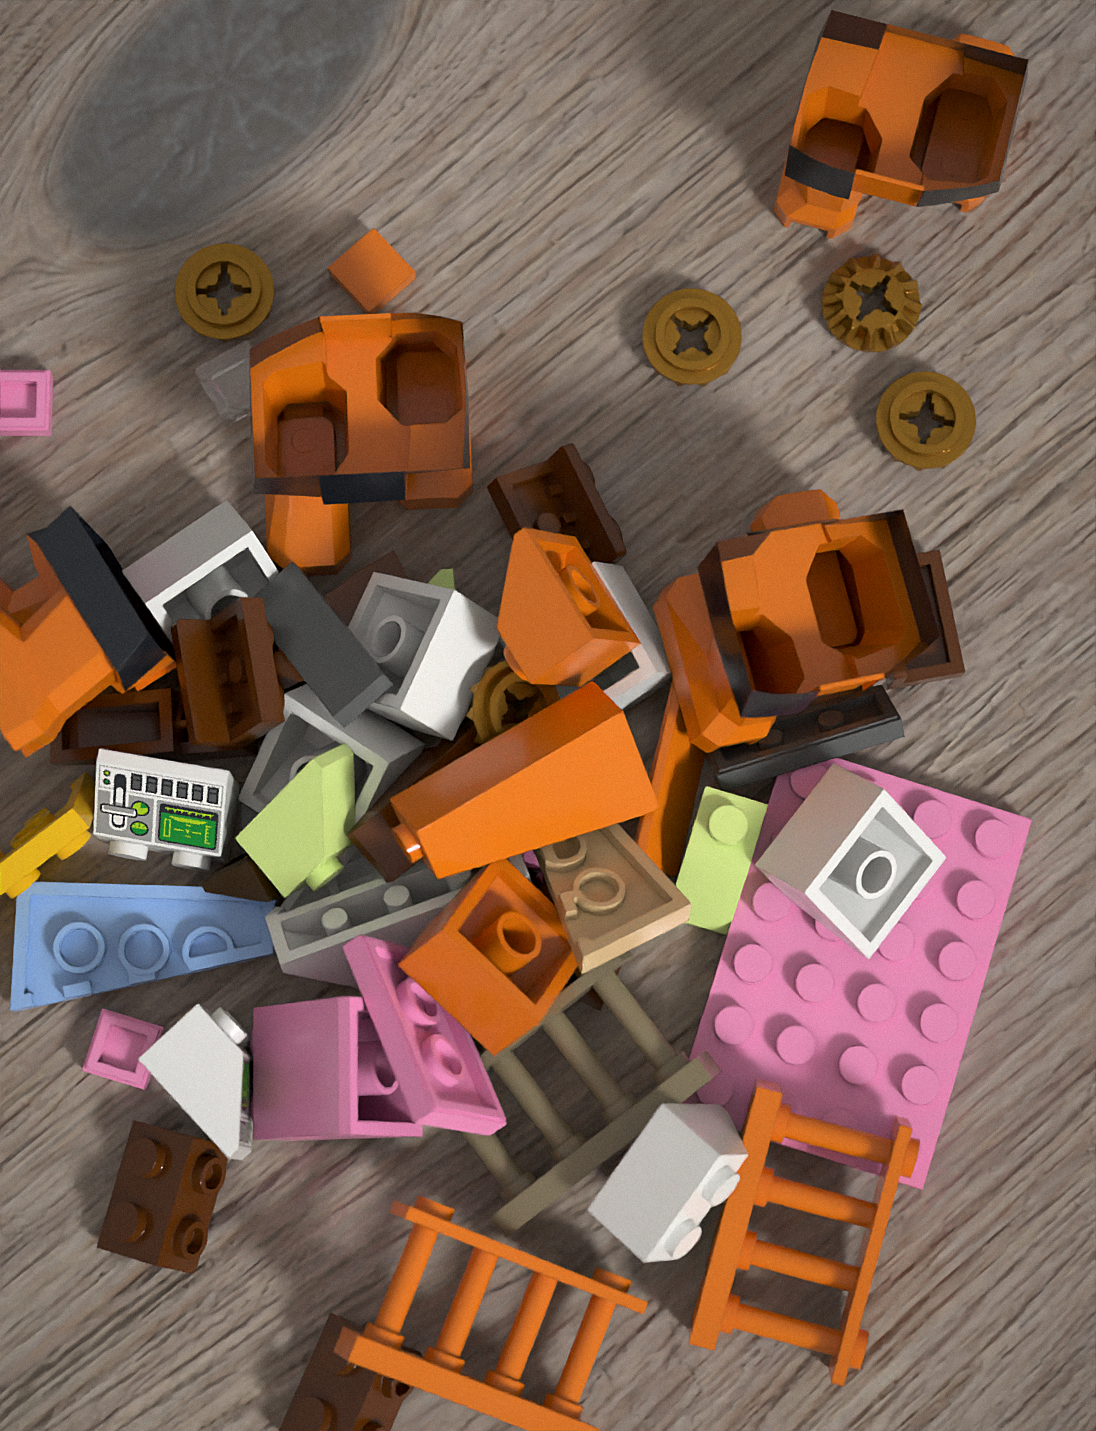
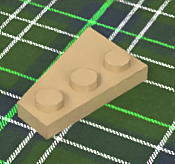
(609, 894)

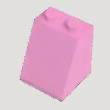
(323, 1075)

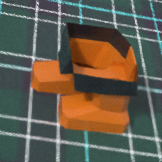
(898, 122)
(356, 417)
(782, 616)
(71, 634)

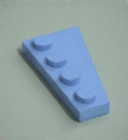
(120, 936)

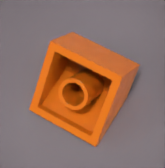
(559, 613)
(494, 956)

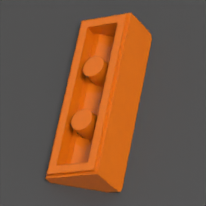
(675, 784)

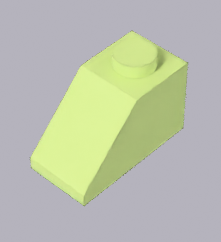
(306, 825)
(719, 857)

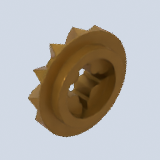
(203, 275)
(691, 310)
(879, 329)
(949, 406)
(503, 684)

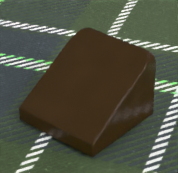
(241, 879)

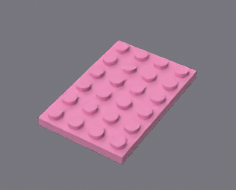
(851, 1031)

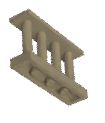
(623, 1112)

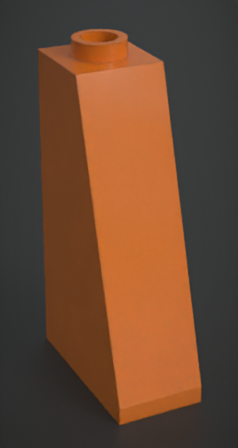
(527, 788)

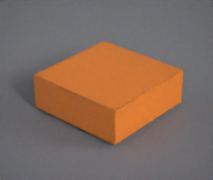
(371, 272)

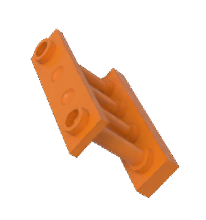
(737, 1247)
(441, 1367)

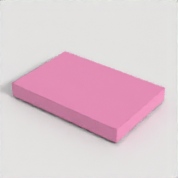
(424, 1044)

